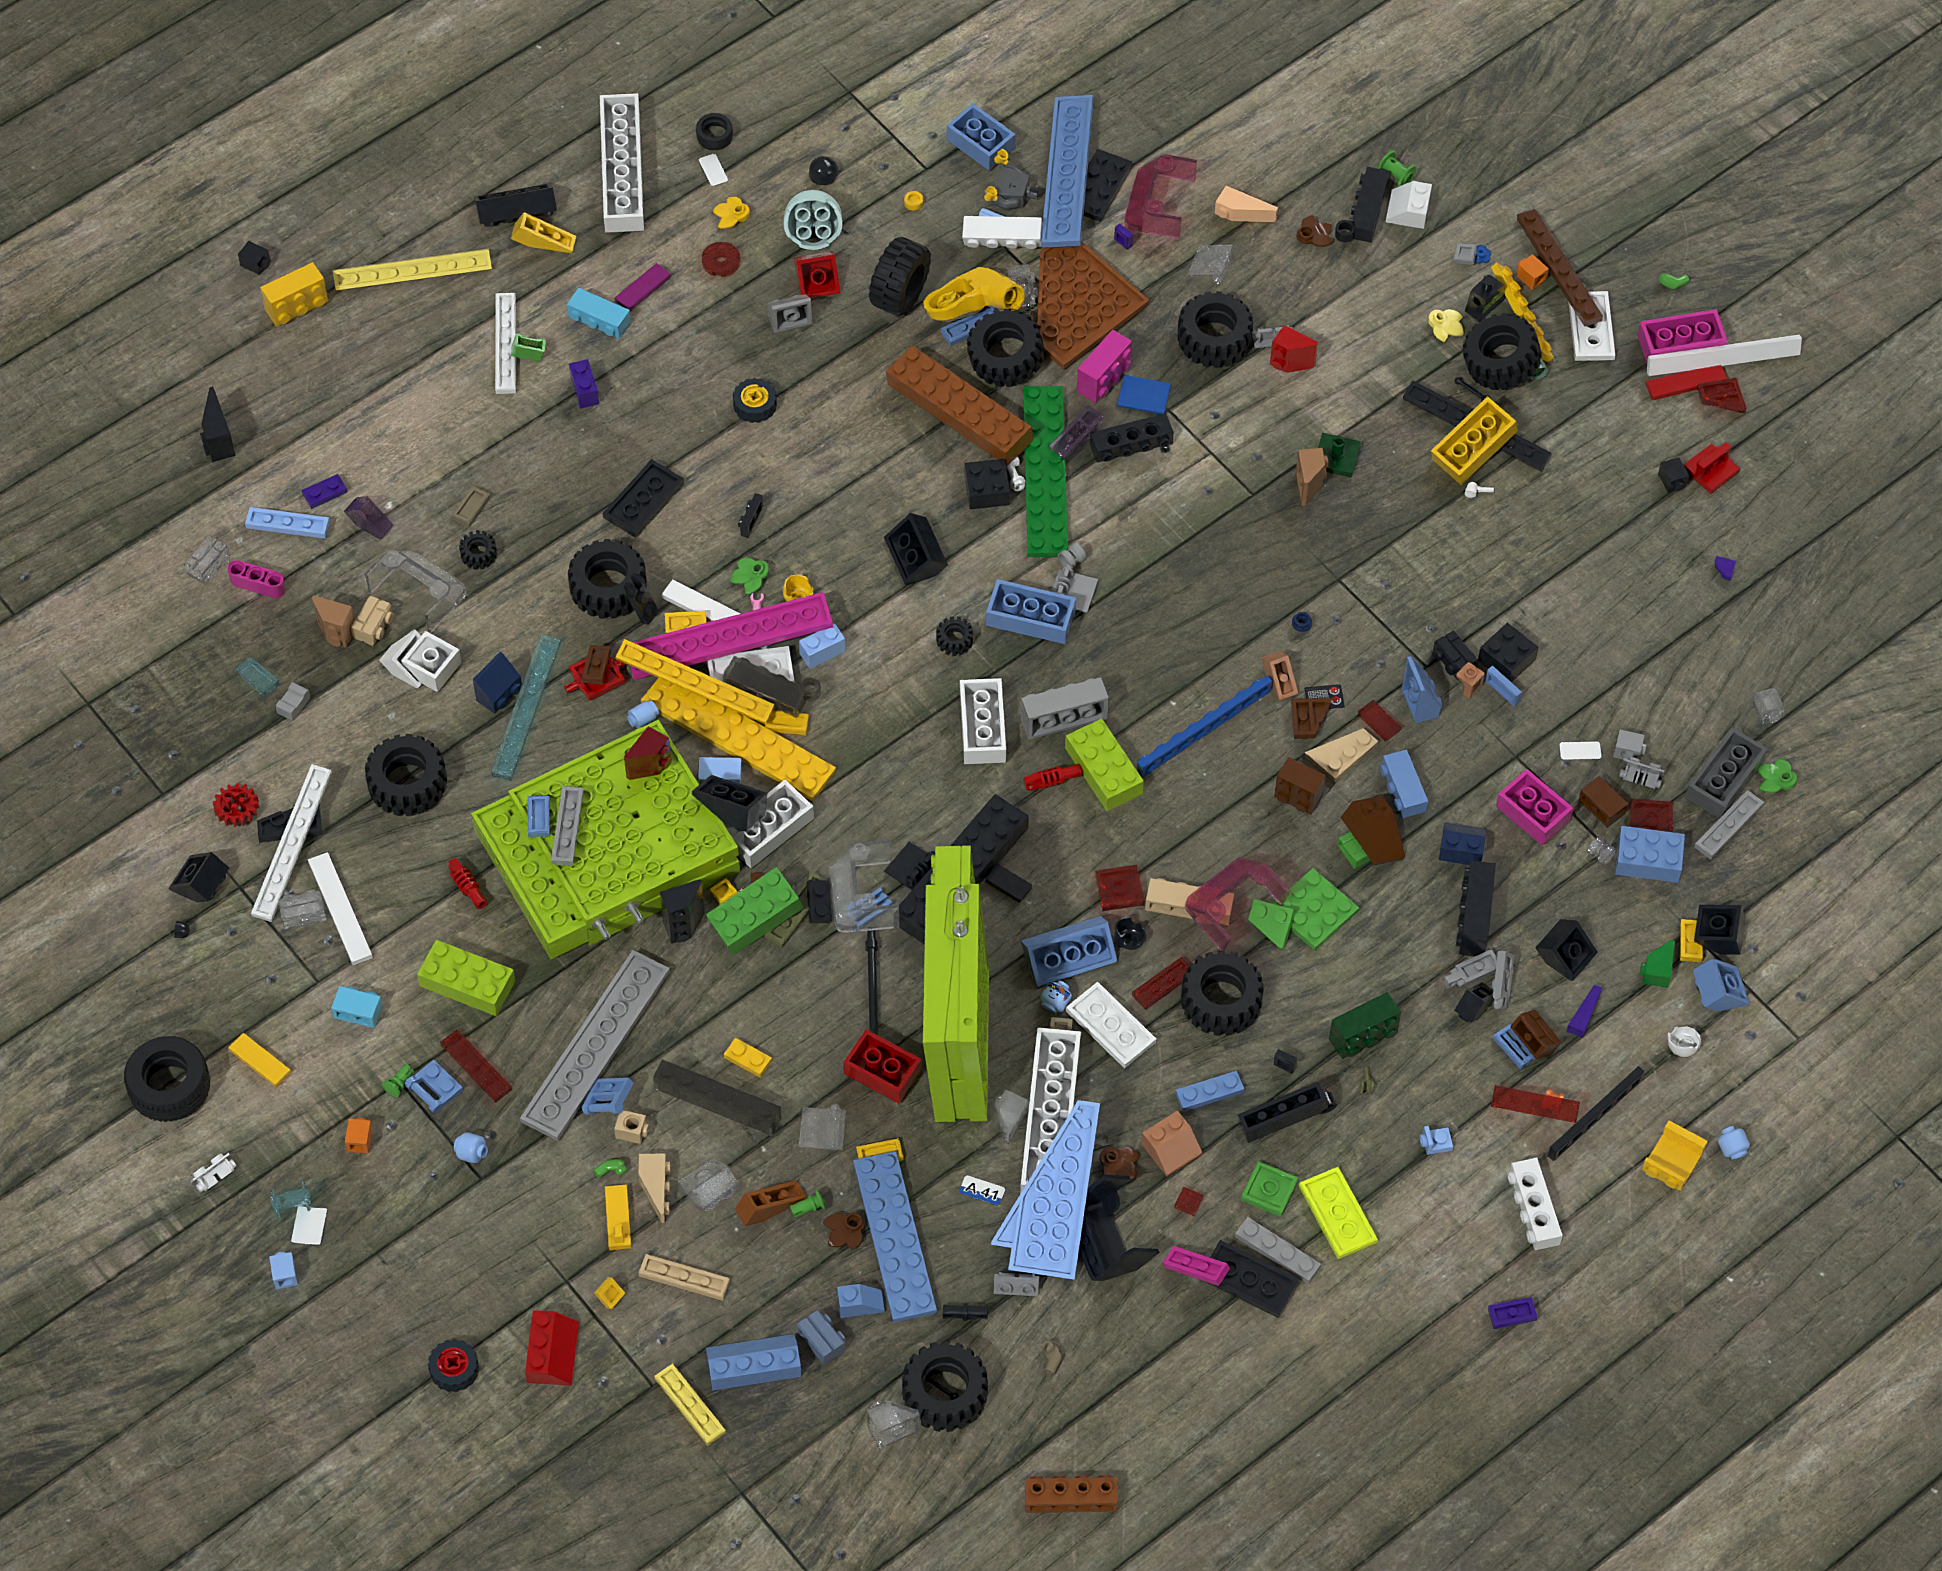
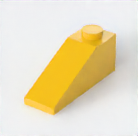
(542, 235)

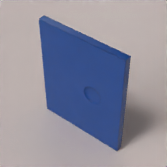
(1143, 394)

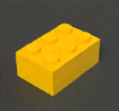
(294, 294)

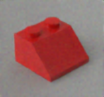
(817, 274)
(1293, 351)

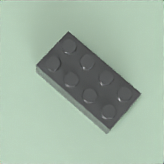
(1726, 773)

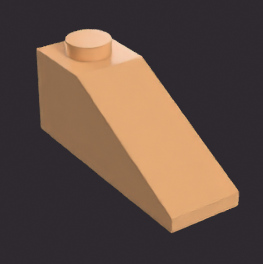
(1243, 207)

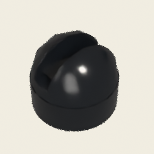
(181, 930)

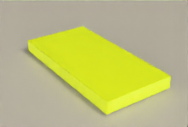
(1338, 1213)

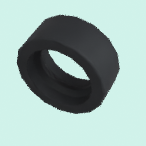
(714, 143)

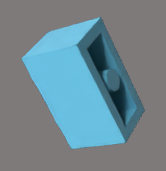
(356, 1006)

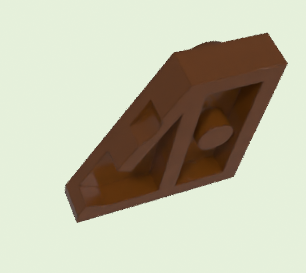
(1308, 716)

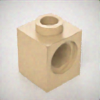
(628, 1119)

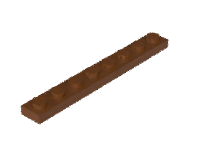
(1559, 267)

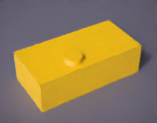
(1474, 440)

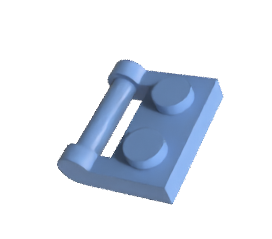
(439, 1082)
(607, 1090)

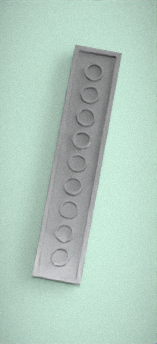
(594, 1045)

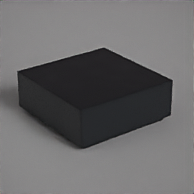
(1285, 1061)

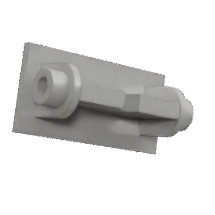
(1264, 337)
(1010, 1285)

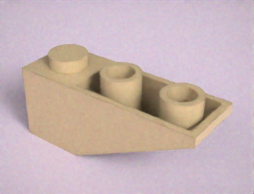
(652, 1178)

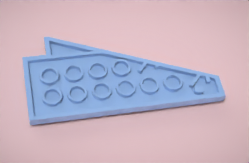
(1050, 1211)

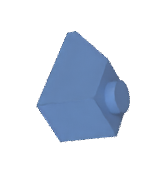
(859, 1300)

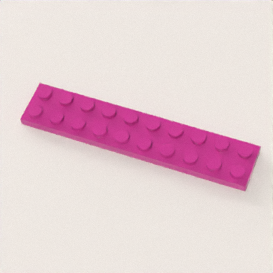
(741, 632)

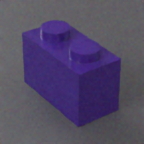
(583, 383)

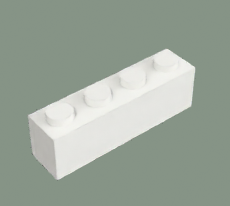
(1002, 231)

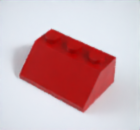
(551, 1348)

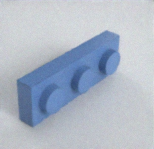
(1209, 1091)

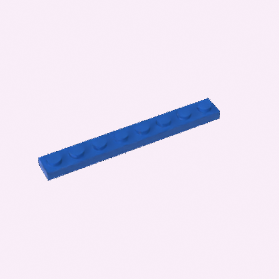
(1207, 724)

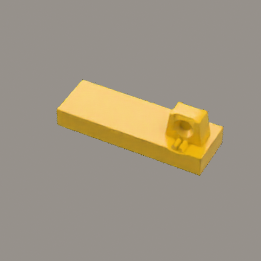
(618, 1217)

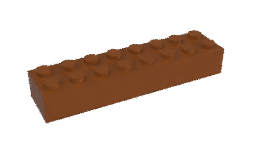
(959, 405)

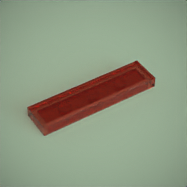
(476, 1066)
(1535, 1104)

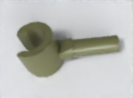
(1366, 1084)

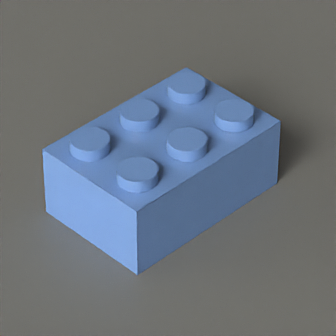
(980, 136)
(1649, 854)

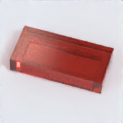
(1379, 720)

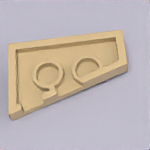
(1342, 754)

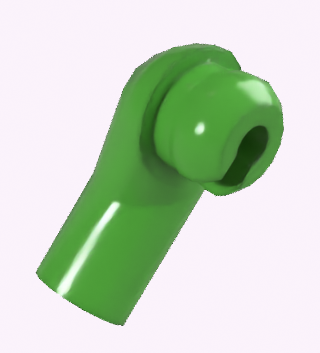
(1673, 282)
(609, 1165)

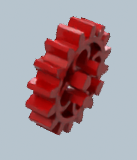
(233, 815)

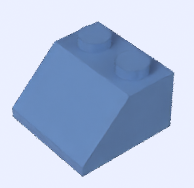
(1720, 985)

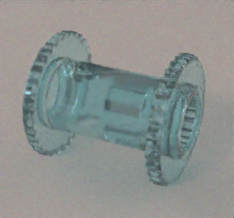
(293, 1199)

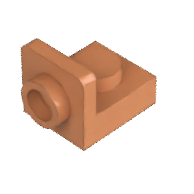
(1472, 679)

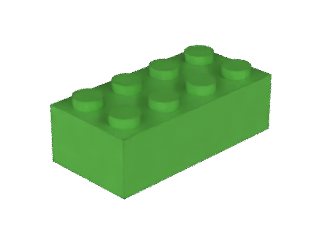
(755, 911)

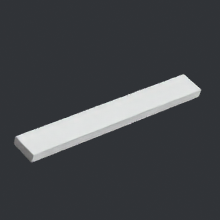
(1724, 355)
(291, 843)

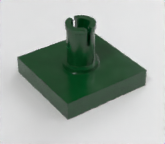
(1341, 453)

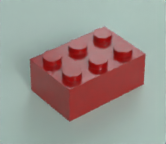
(882, 1066)

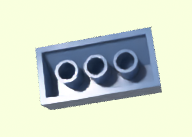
(1069, 950)
(753, 1362)

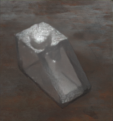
(1010, 1113)

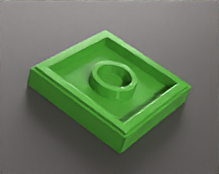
(1269, 1189)

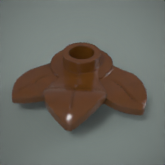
(1315, 232)
(1122, 1162)
(842, 1232)

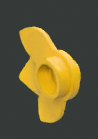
(731, 212)

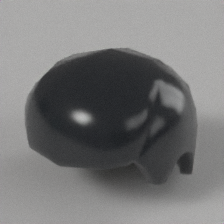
(823, 170)
(1129, 934)

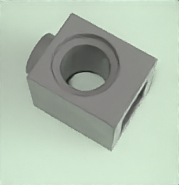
(1629, 745)

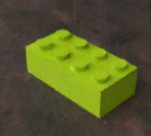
(1104, 764)
(466, 977)

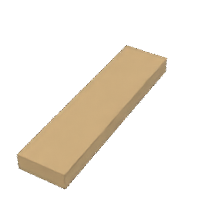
(684, 1277)

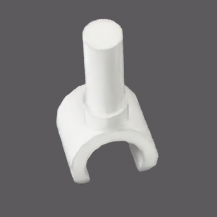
(1472, 488)

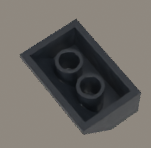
(915, 549)
(682, 910)

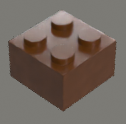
(1299, 786)

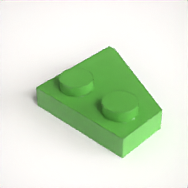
(1272, 920)

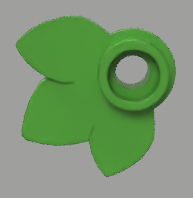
(748, 576)
(1775, 776)

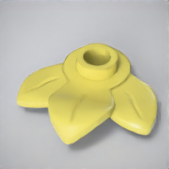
(1447, 325)

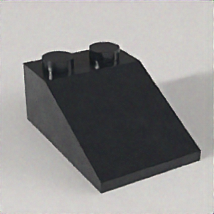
(215, 434)
(732, 802)

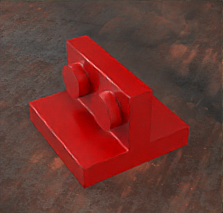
(1712, 467)

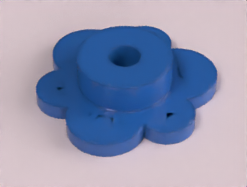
(1483, 254)

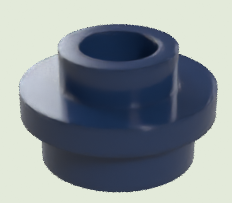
(1301, 617)

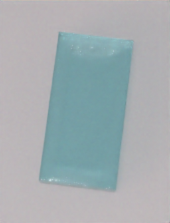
(257, 676)

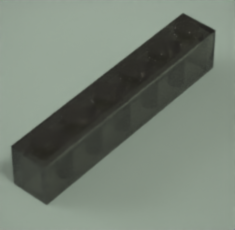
(717, 1097)

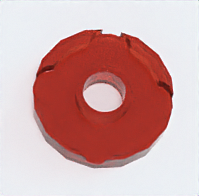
(717, 250)

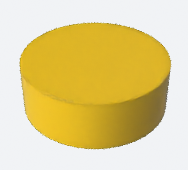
(913, 200)

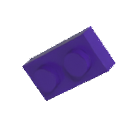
(324, 491)
(1512, 1313)

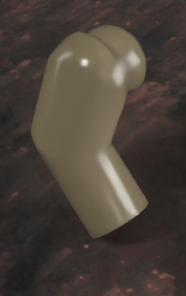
(1053, 1355)

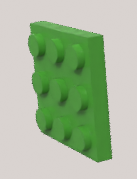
(1318, 908)

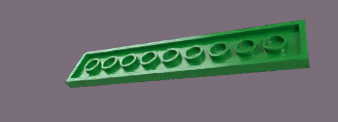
(1045, 473)

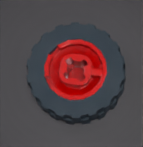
(453, 1365)

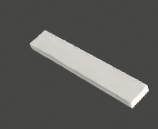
(505, 333)
(694, 601)
(340, 908)

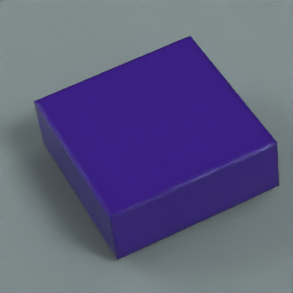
(1123, 236)

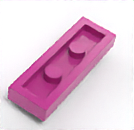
(1196, 1265)

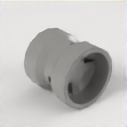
(1073, 555)

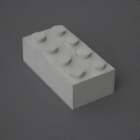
(1064, 708)

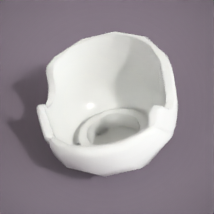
(1684, 1041)

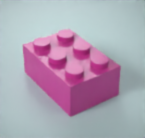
(1104, 366)
(1534, 807)

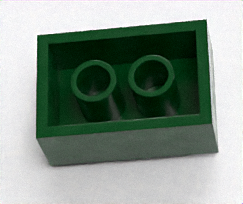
(1365, 1025)

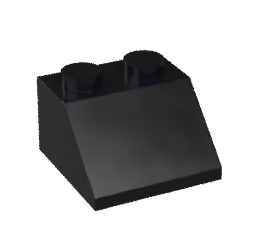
(199, 877)
(1720, 928)
(1567, 948)

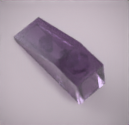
(1077, 432)

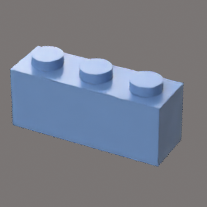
(1404, 784)

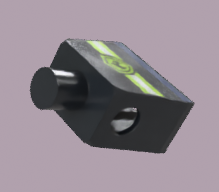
(1489, 293)

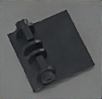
(910, 865)

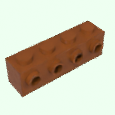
(1071, 1494)

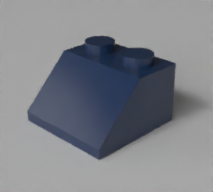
(496, 683)
(1462, 843)

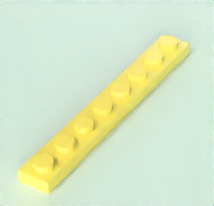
(412, 269)

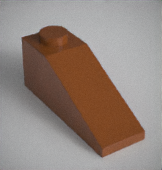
(768, 1202)

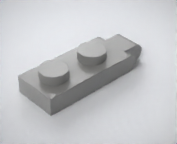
(1503, 977)

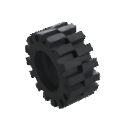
(478, 559)
(957, 645)

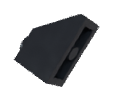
(1474, 1002)

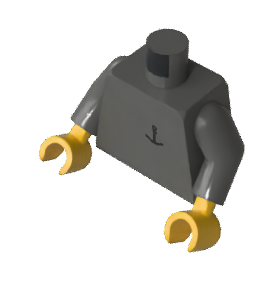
(1010, 185)

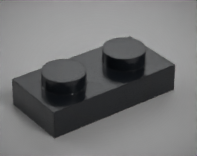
(752, 513)
(819, 901)

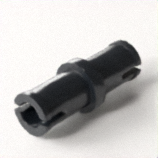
(965, 1312)

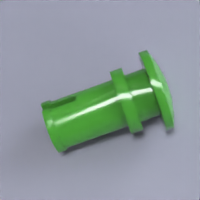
(396, 1083)
(808, 1205)

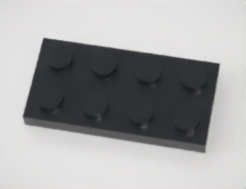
(1104, 179)
(643, 498)
(1254, 1280)

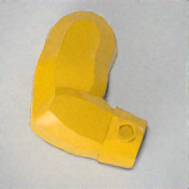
(971, 293)

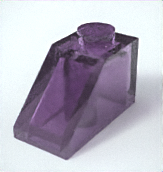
(368, 517)

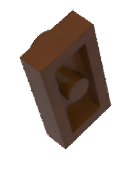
(596, 664)

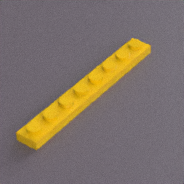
(695, 681)

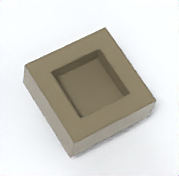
(1061, 1023)

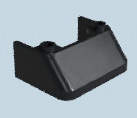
(1100, 1239)

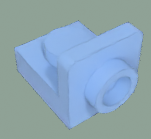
(1436, 1140)

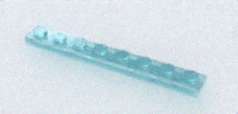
(525, 707)

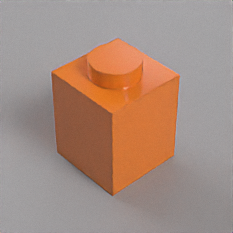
(1532, 272)
(358, 1135)

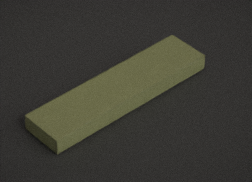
(786, 929)

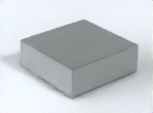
(1465, 254)

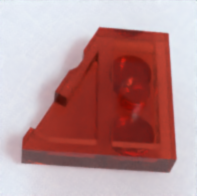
(1722, 394)

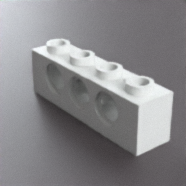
(1530, 1172)

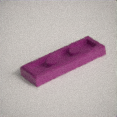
(642, 287)

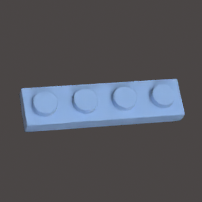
(287, 522)

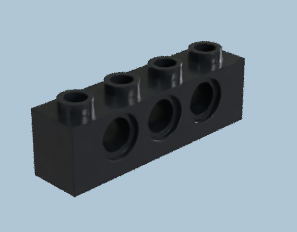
(1138, 430)

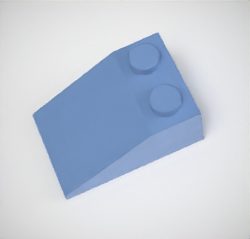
(1420, 692)

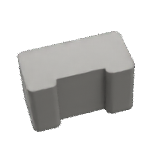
(293, 701)

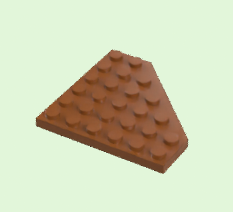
(1081, 301)

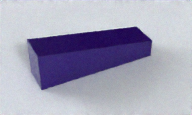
(1583, 1015)

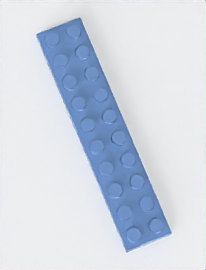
(1067, 171)

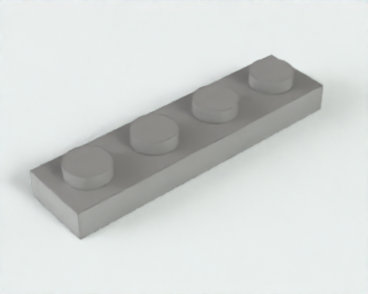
(1729, 824)
(567, 826)
(1277, 1250)

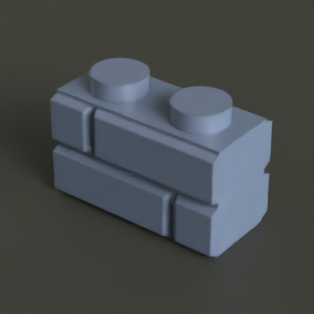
(821, 1337)

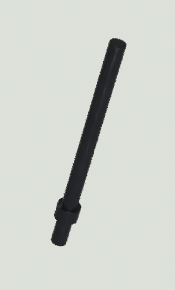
(871, 947)

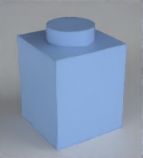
(283, 1270)

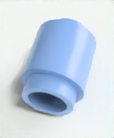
(642, 714)

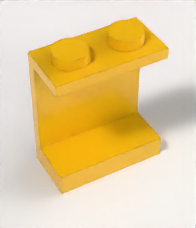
(1674, 1156)

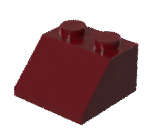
(648, 755)

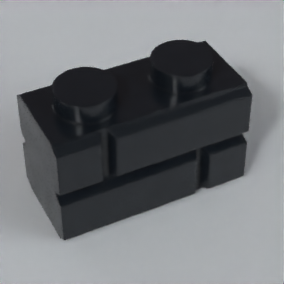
(1453, 653)

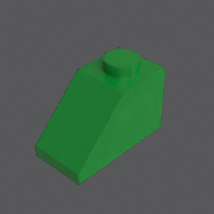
(1658, 966)

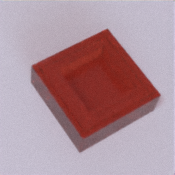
(1188, 1201)

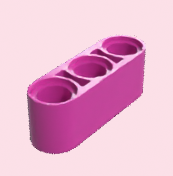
(264, 583)

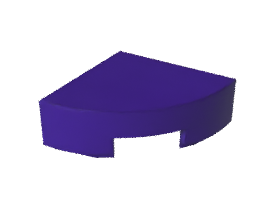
(1725, 567)

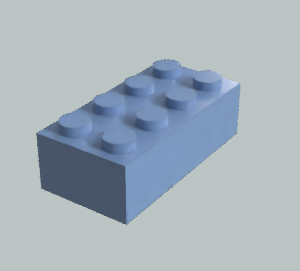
(1030, 611)

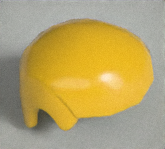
(796, 587)

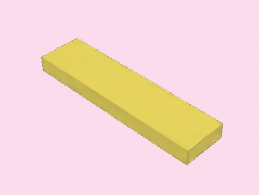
(690, 1404)

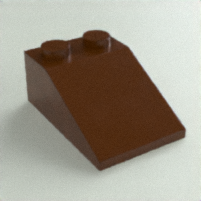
(1375, 829)

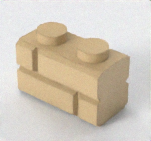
(372, 620)

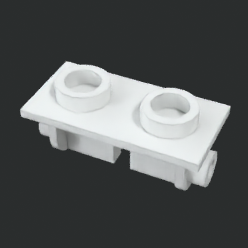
(205, 1176)

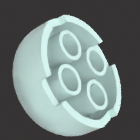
(800, 219)

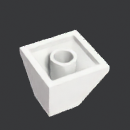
(396, 653)

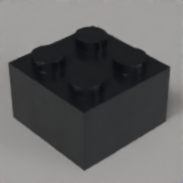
(987, 484)
(1508, 652)

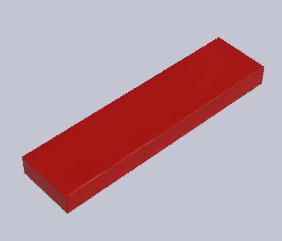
(1683, 381)

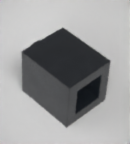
(254, 258)
(1673, 475)

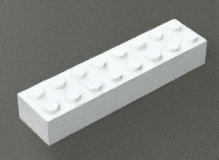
(621, 163)
(1050, 1094)

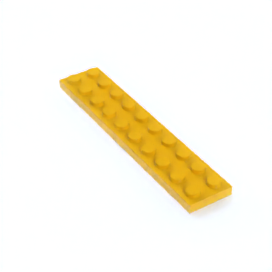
(742, 738)

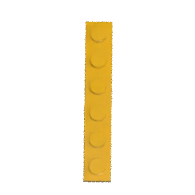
(1519, 305)

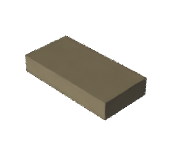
(470, 506)

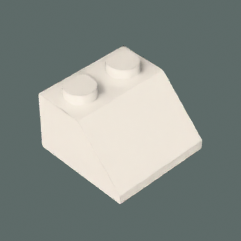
(1409, 204)
(432, 661)

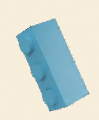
(598, 313)

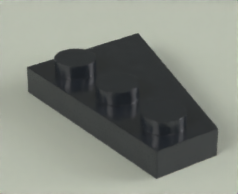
(273, 826)

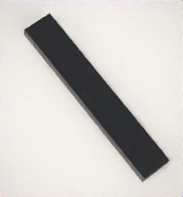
(1596, 1113)

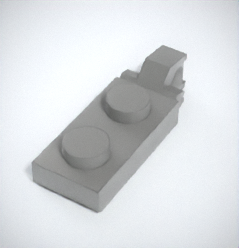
(1471, 970)

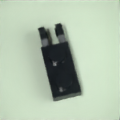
(641, 599)

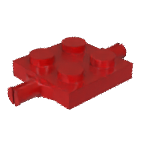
(612, 679)

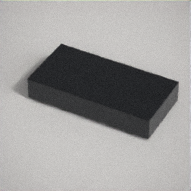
(1008, 883)

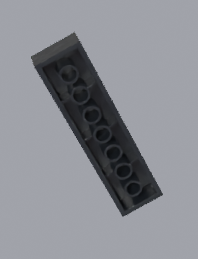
(990, 838)

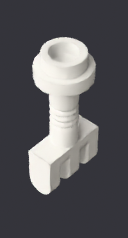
(1017, 482)

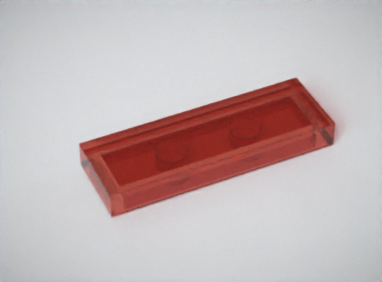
(1161, 984)

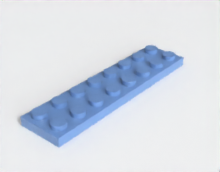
(894, 1237)

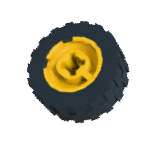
(754, 400)

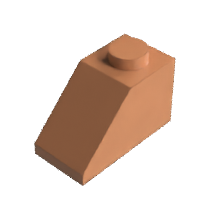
(1279, 670)

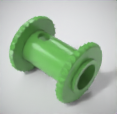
(1397, 169)

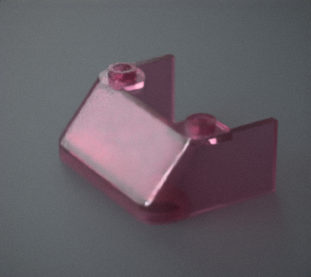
(1146, 213)
(1205, 902)

